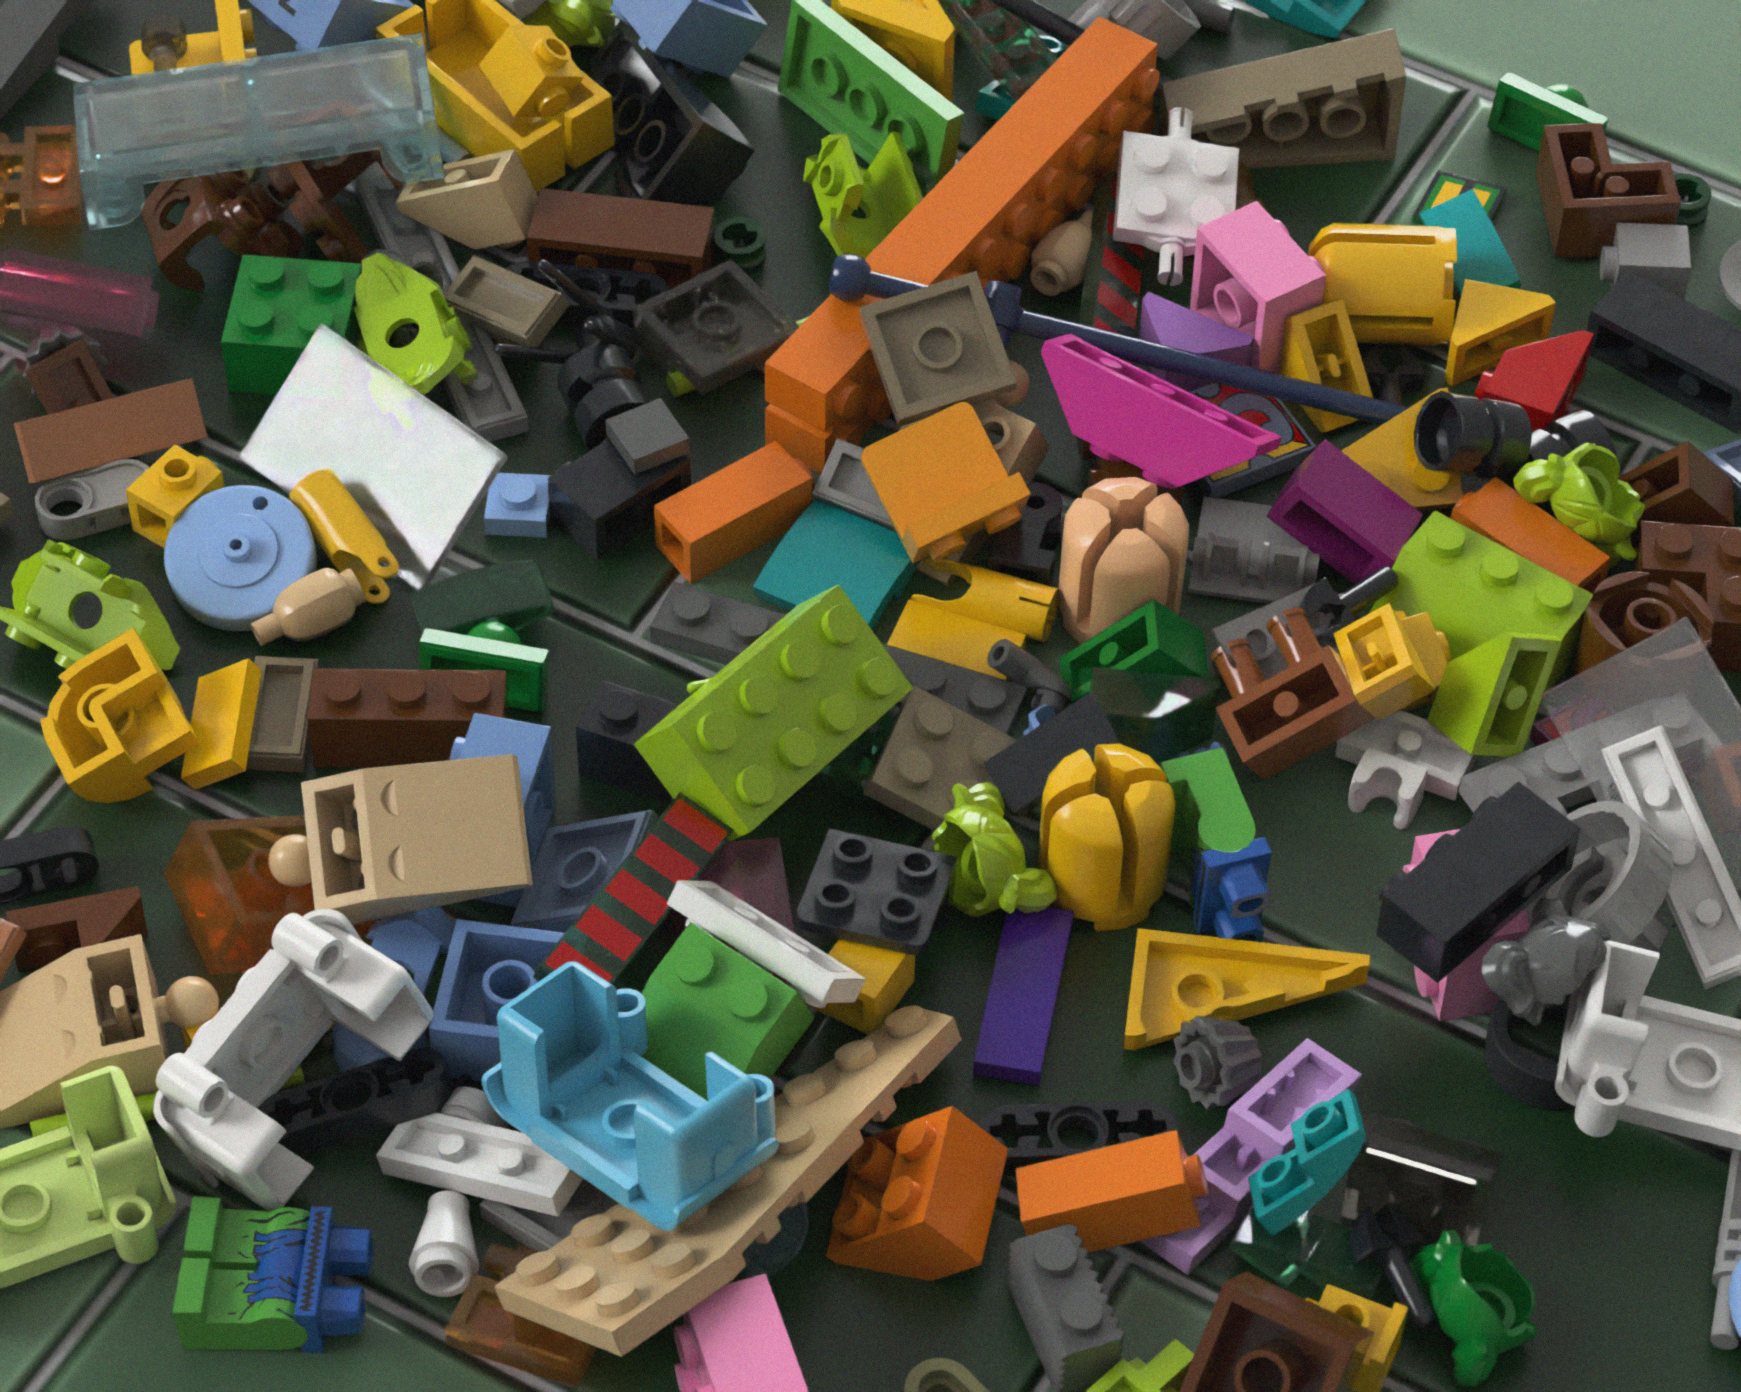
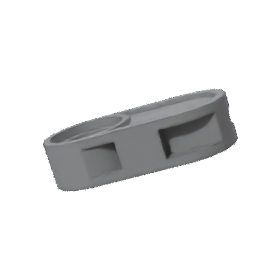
(100, 493)

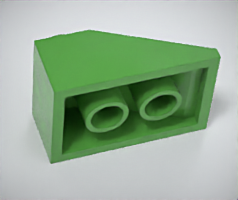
(718, 1003)

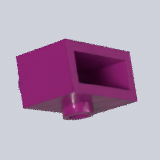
(1365, 514)

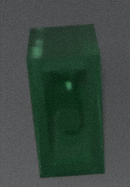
(1158, 710)

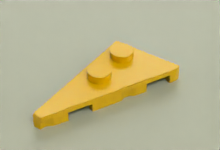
(1225, 979)

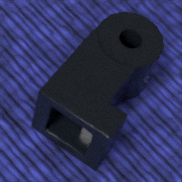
(1028, 544)

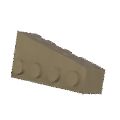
(1300, 106)

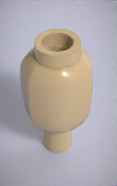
(1062, 256)
(312, 607)

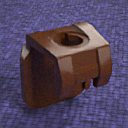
(225, 204)
(315, 204)

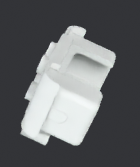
(262, 1036)
(1648, 1056)

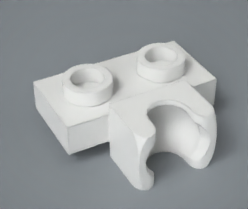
(1400, 761)

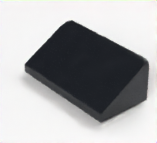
(1025, 765)

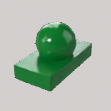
(1524, 109)
(491, 648)

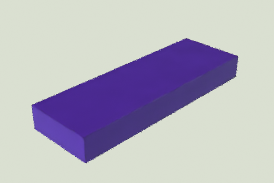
(1023, 995)

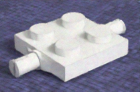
(1170, 190)

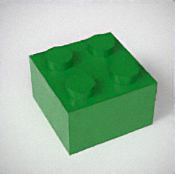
(277, 313)

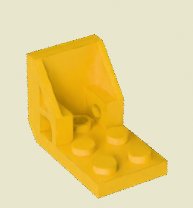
(911, 32)

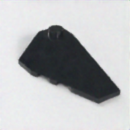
(665, 129)

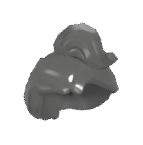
(1545, 960)

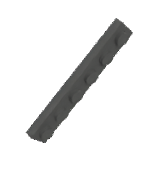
(724, 627)

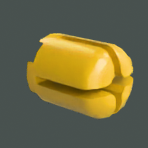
(1391, 280)
(1107, 834)

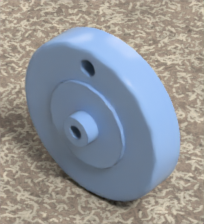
(237, 555)

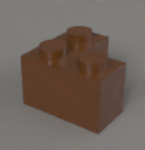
(1589, 194)
(1709, 564)

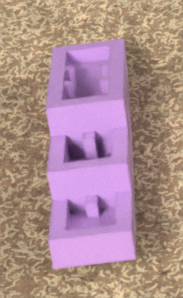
(1253, 1134)

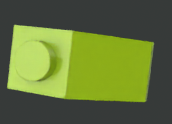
(1494, 693)

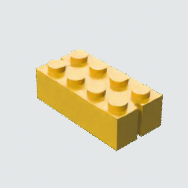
(473, 110)

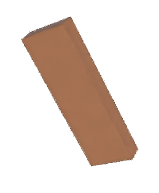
(110, 430)

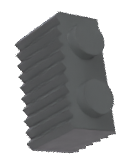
(1064, 1308)

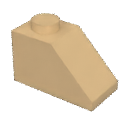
(477, 202)

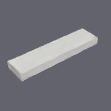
(1700, 887)

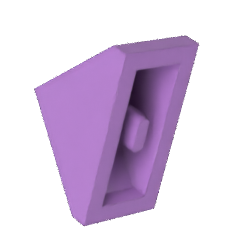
(1190, 331)

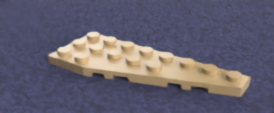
(629, 1279)

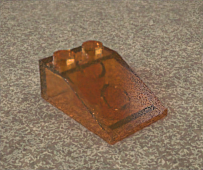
(229, 891)

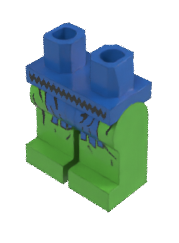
(1218, 847)
(268, 1278)

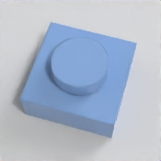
(518, 505)

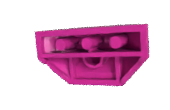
(1146, 418)

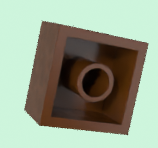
(1274, 1343)

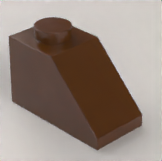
(1682, 489)

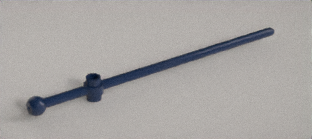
(853, 279)

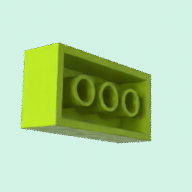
(776, 713)

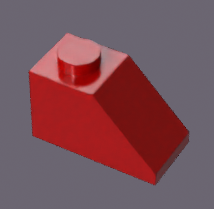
(1540, 376)

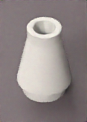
(445, 1247)

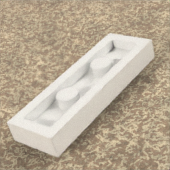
(766, 943)
(478, 1162)

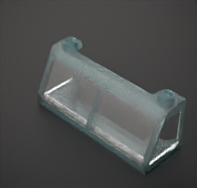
(254, 117)

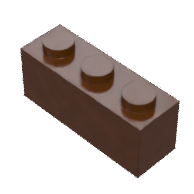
(622, 234)
(397, 713)

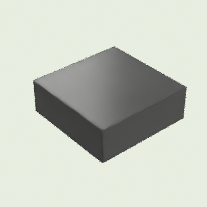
(647, 436)

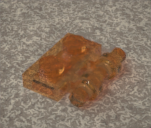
(50, 177)
(493, 1333)

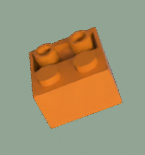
(919, 1198)

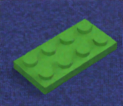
(866, 92)

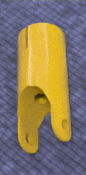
(345, 532)
(999, 599)

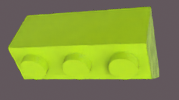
(1483, 590)

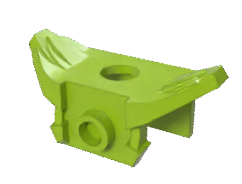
(883, 191)
(397, 295)
(45, 600)

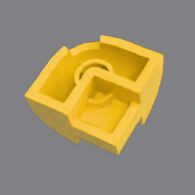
(115, 721)

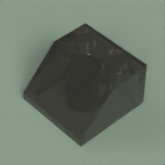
(1424, 1176)

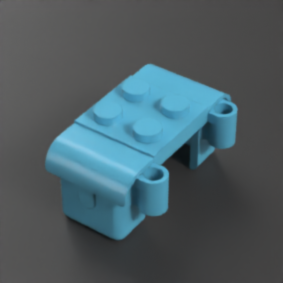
(592, 1102)

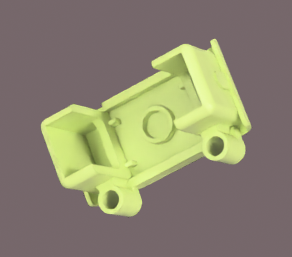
(85, 1188)

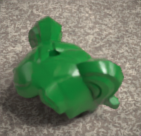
(1478, 1302)

